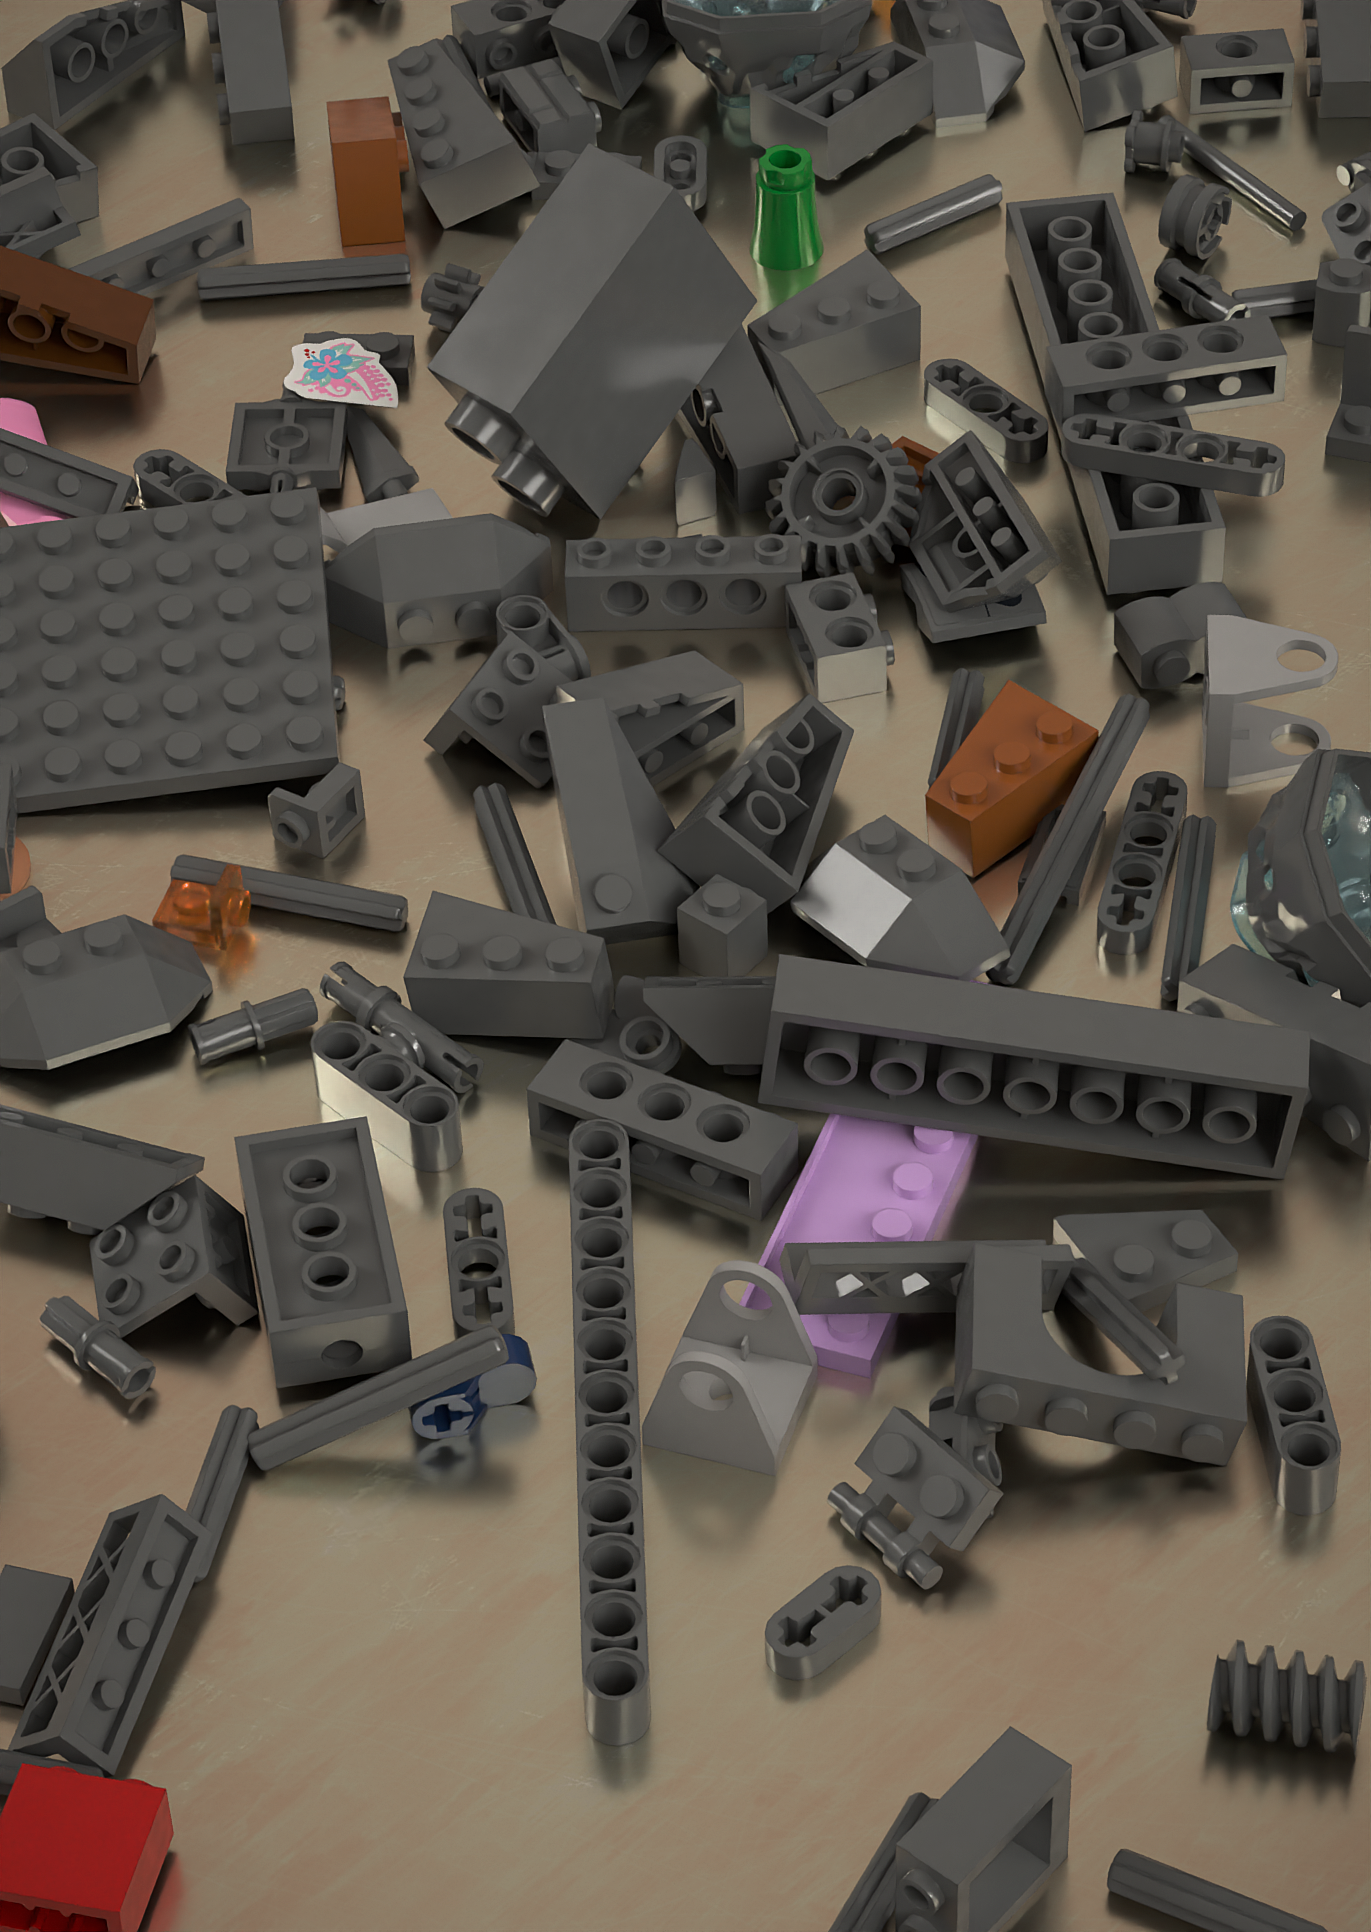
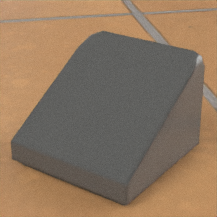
(694, 485)

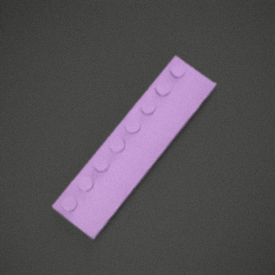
(864, 1186)

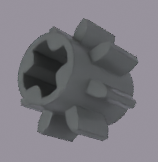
(450, 296)

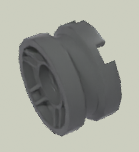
(1194, 216)

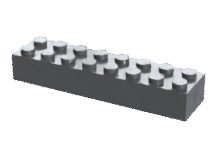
(1034, 1067)

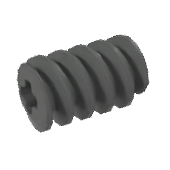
(1287, 1697)

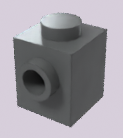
(722, 929)

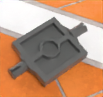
(287, 444)

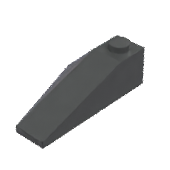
(88, 57)
(611, 827)

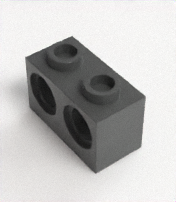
(837, 637)

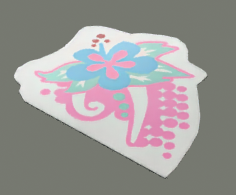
(341, 373)

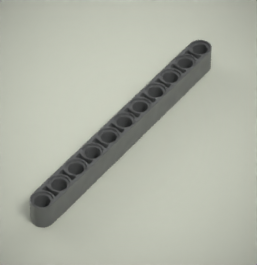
(608, 1437)

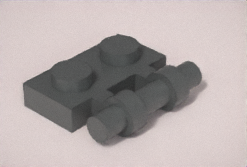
(928, 1481)

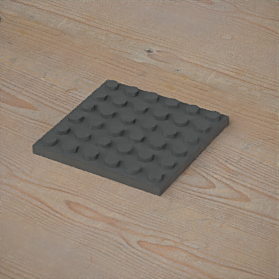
(166, 651)

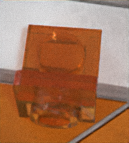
(205, 912)

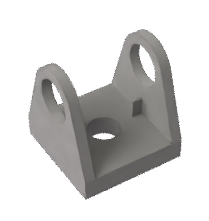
(1245, 667)
(740, 1352)

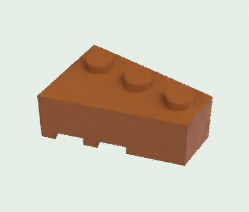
(366, 162)
(1006, 778)

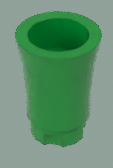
(786, 217)

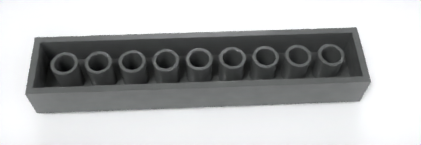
(1083, 285)

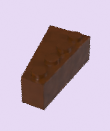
(72, 321)

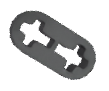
(815, 1616)

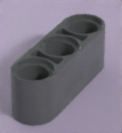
(402, 1102)
(1293, 1415)

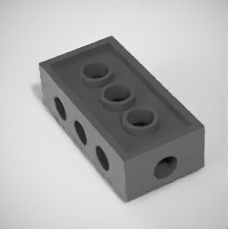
(307, 1181)

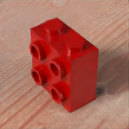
(80, 1851)

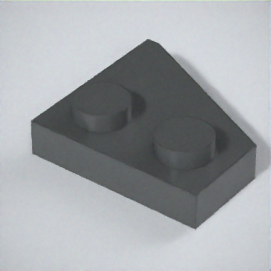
(1149, 1250)

